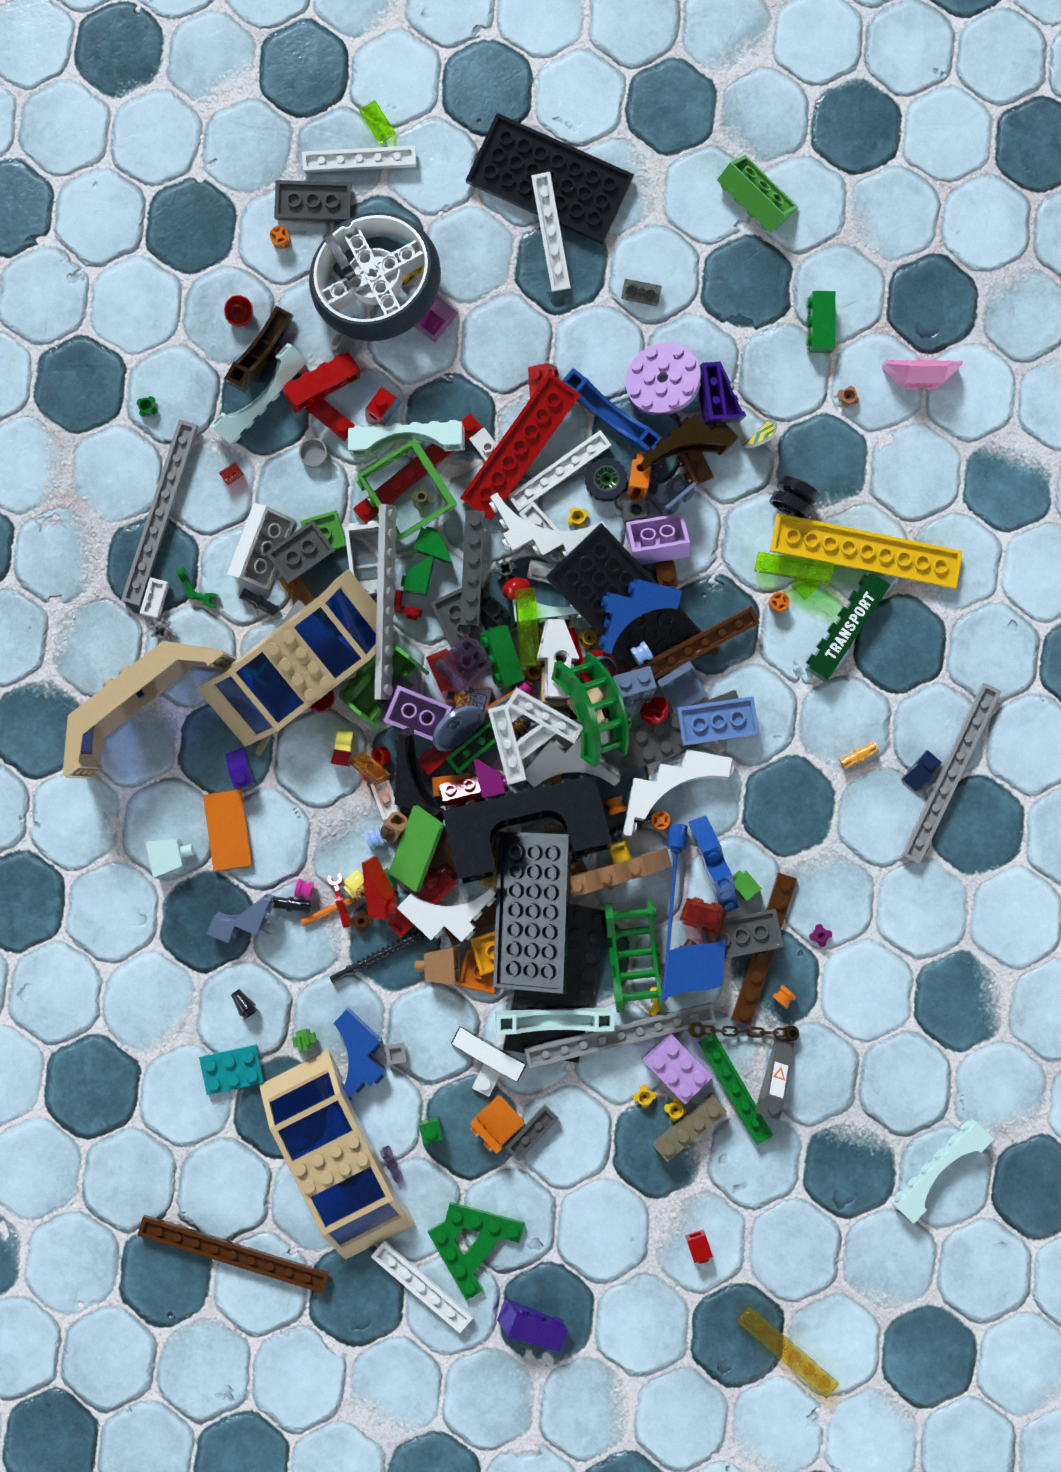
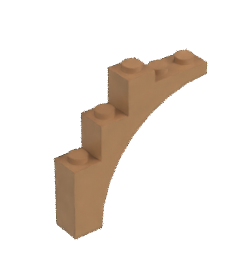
(619, 872)

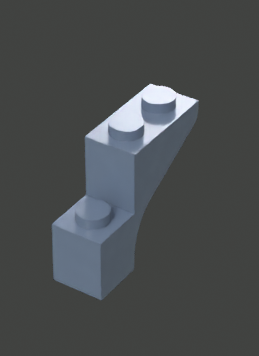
(251, 920)

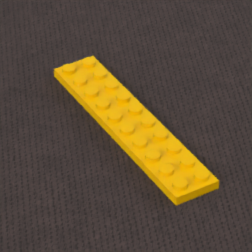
(866, 551)

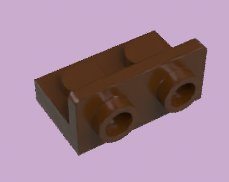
(695, 467)

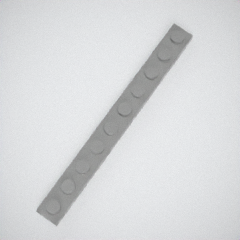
(159, 512)
(385, 601)
(951, 773)
(622, 1035)

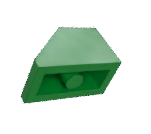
(431, 544)
(418, 577)

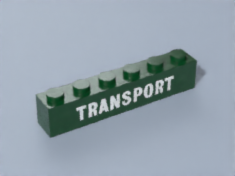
(847, 627)

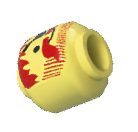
(355, 885)

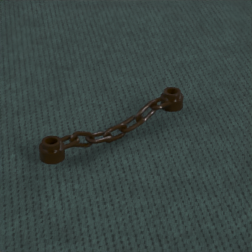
(785, 1031)

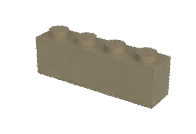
(689, 1127)

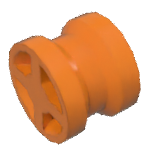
(277, 233)
(780, 598)
(615, 805)
(660, 820)
(784, 996)

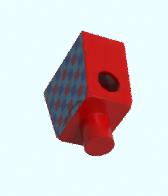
(382, 407)

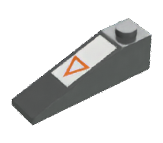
(775, 1080)

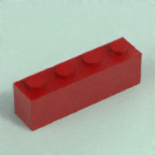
(321, 382)

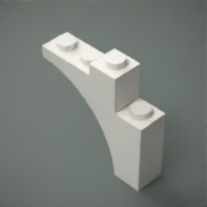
(432, 917)

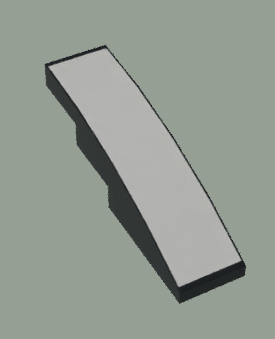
(488, 1054)

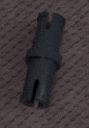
(258, 602)
(291, 904)

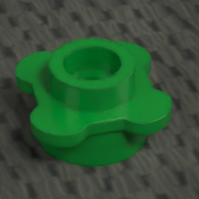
(142, 406)

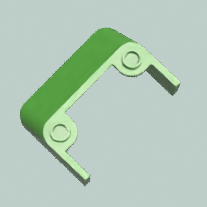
(360, 690)

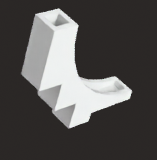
(523, 533)

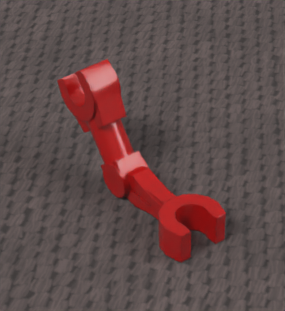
(339, 900)

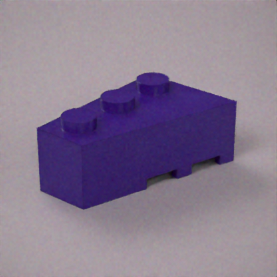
(717, 396)
(532, 1326)

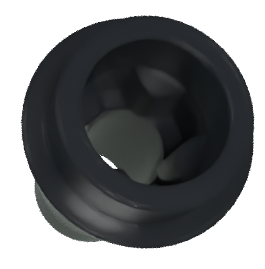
(244, 1005)

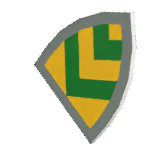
(764, 435)

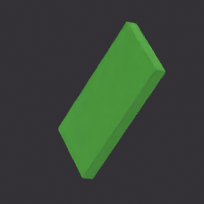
(416, 848)

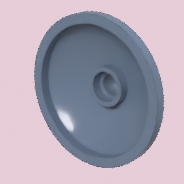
(457, 727)

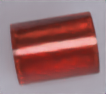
(231, 473)

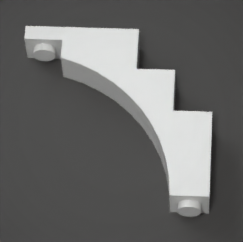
(694, 767)

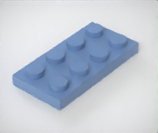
(718, 721)

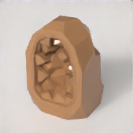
(394, 827)

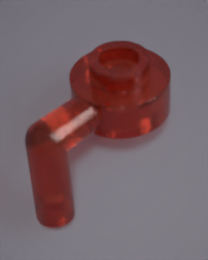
(433, 875)

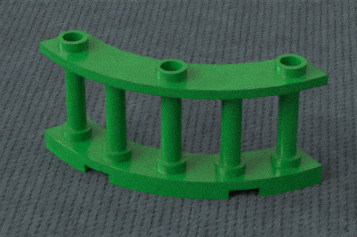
(585, 710)
(616, 954)

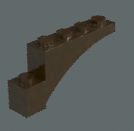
(258, 355)
(691, 437)

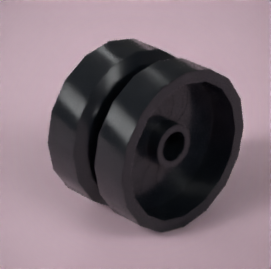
(794, 497)

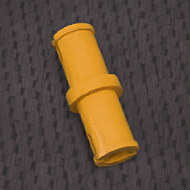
(859, 755)

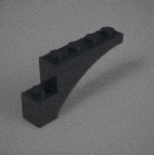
(409, 782)

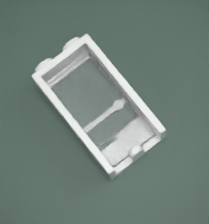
(363, 553)

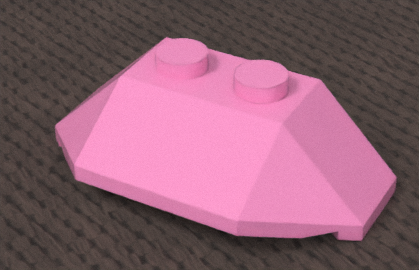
(920, 373)

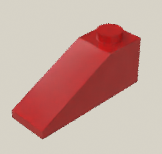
(379, 893)

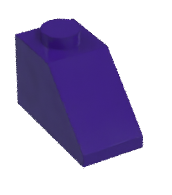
(240, 769)

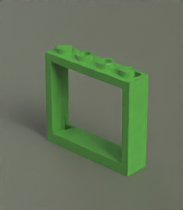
(433, 474)

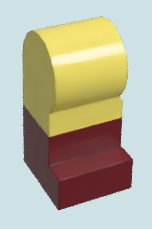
(343, 748)

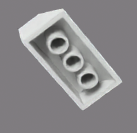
(261, 533)

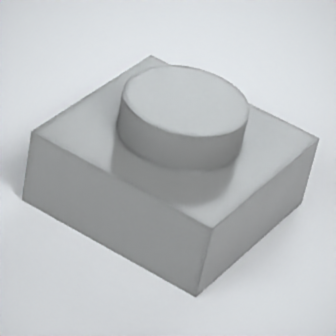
(396, 1053)

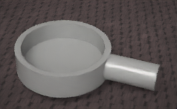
(314, 450)

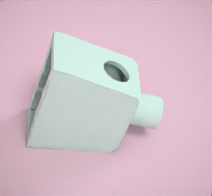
(167, 855)

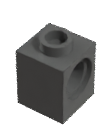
(626, 510)

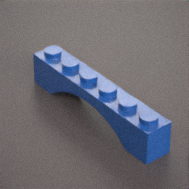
(593, 400)

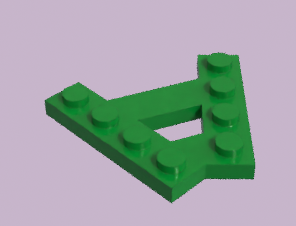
(464, 1265)

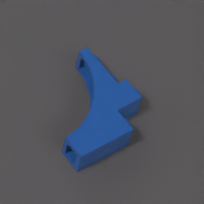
(623, 610)
(714, 862)
(359, 1042)

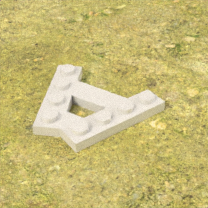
(550, 723)

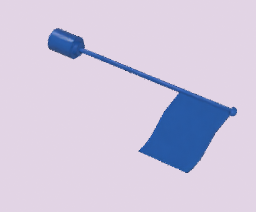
(690, 966)

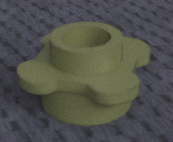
(420, 503)

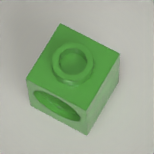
(745, 884)

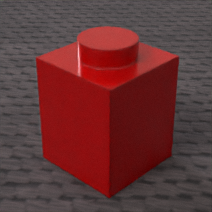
(699, 1247)

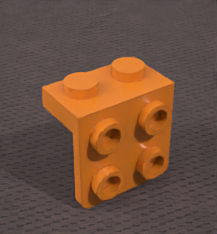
(496, 1124)

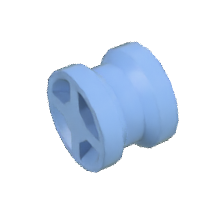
(641, 653)
(374, 839)

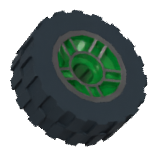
(610, 469)

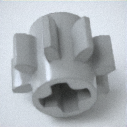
(160, 634)

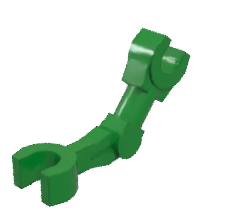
(205, 598)

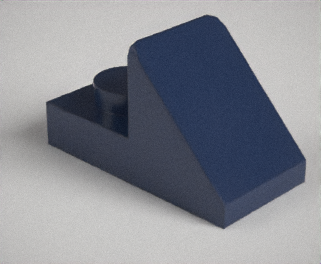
(921, 770)

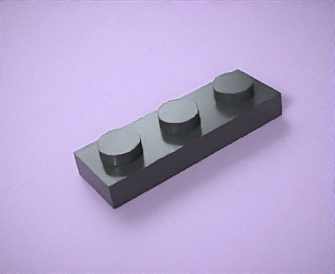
(531, 1132)

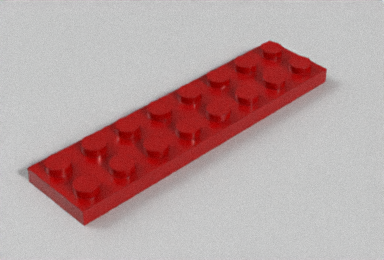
(521, 444)

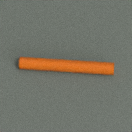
(325, 912)

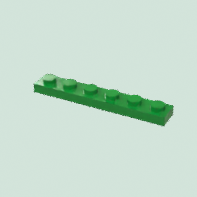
(735, 1088)

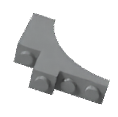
(556, 759)

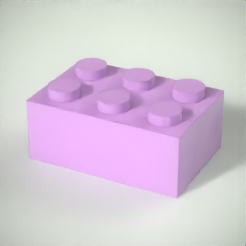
(658, 539)
(415, 712)
(677, 1068)

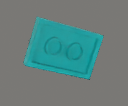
(231, 1069)

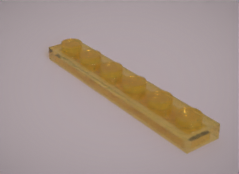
(787, 1351)

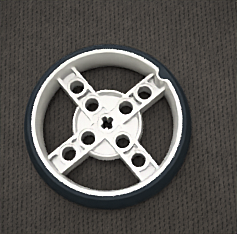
(375, 277)

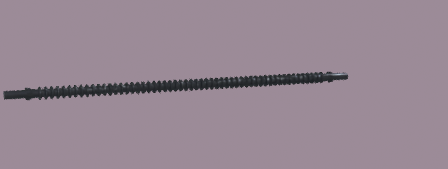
(351, 969)

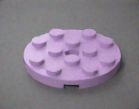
(666, 397)

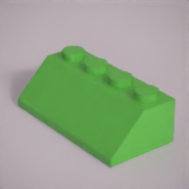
(757, 193)

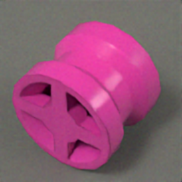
(304, 889)

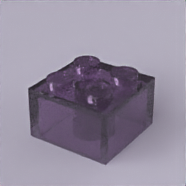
(463, 663)

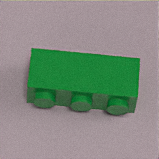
(821, 321)
(502, 653)
(472, 749)

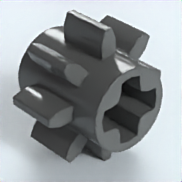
(504, 564)

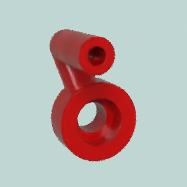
(410, 612)
(381, 756)

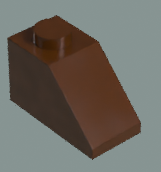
(665, 573)

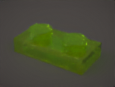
(377, 121)

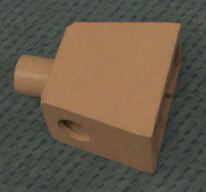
(441, 966)

